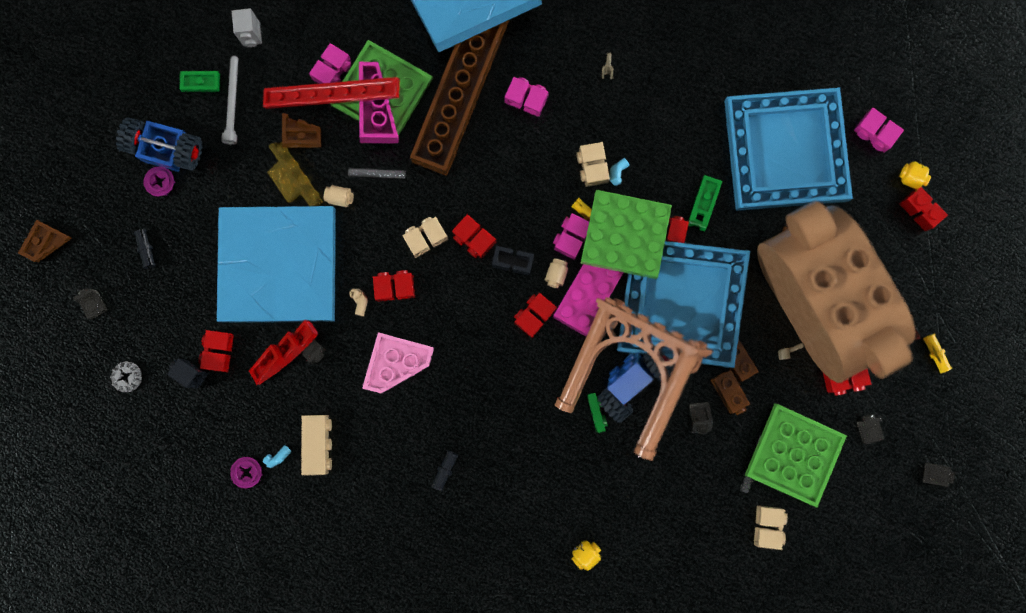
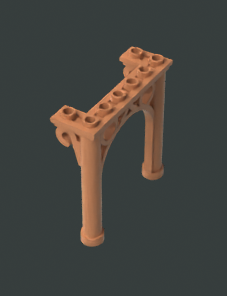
(686, 361)

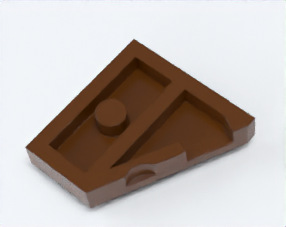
(299, 133)
(42, 242)

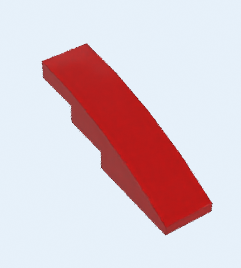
(283, 353)

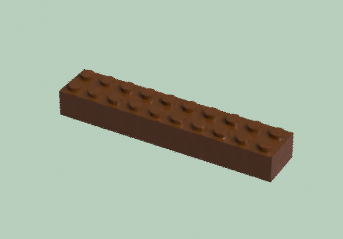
(456, 100)

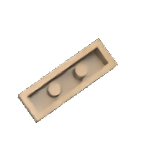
(316, 445)

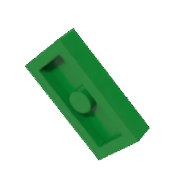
(199, 81)
(599, 420)

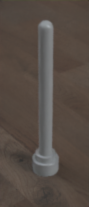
(229, 135)

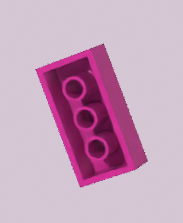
(580, 303)

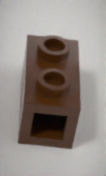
(744, 365)
(730, 392)

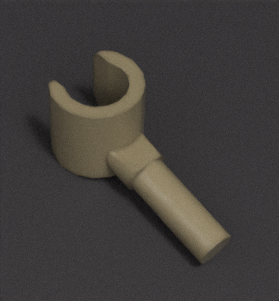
(608, 69)
(785, 353)

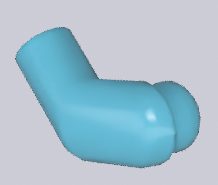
(615, 171)
(278, 458)

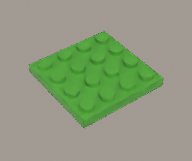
(412, 83)
(626, 234)
(795, 455)

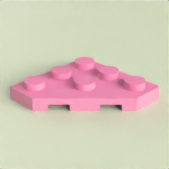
(394, 362)

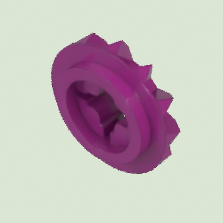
(151, 179)
(237, 472)

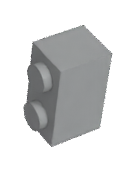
(246, 27)

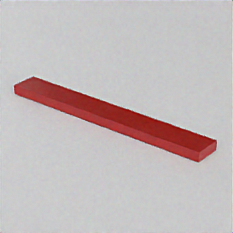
(332, 92)

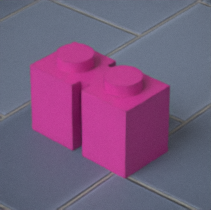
(335, 59)
(517, 92)
(885, 137)
(567, 244)

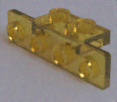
(290, 177)

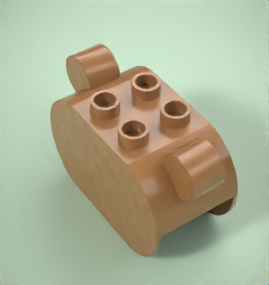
(837, 294)

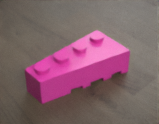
(375, 115)

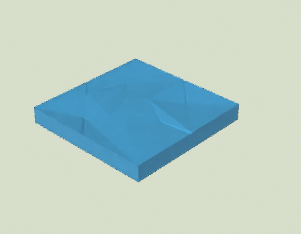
(459, 20)
(788, 149)
(276, 264)
(695, 295)

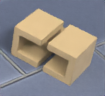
(594, 167)
(433, 231)
(770, 537)

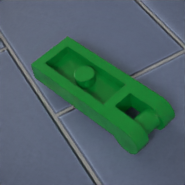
(704, 202)

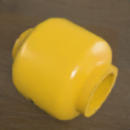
(915, 175)
(586, 555)

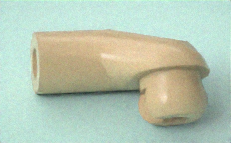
(361, 301)

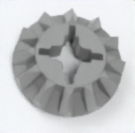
(133, 380)

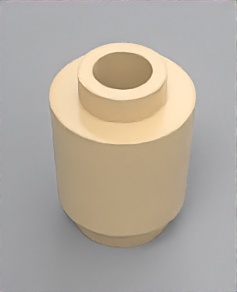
(338, 196)
(556, 273)

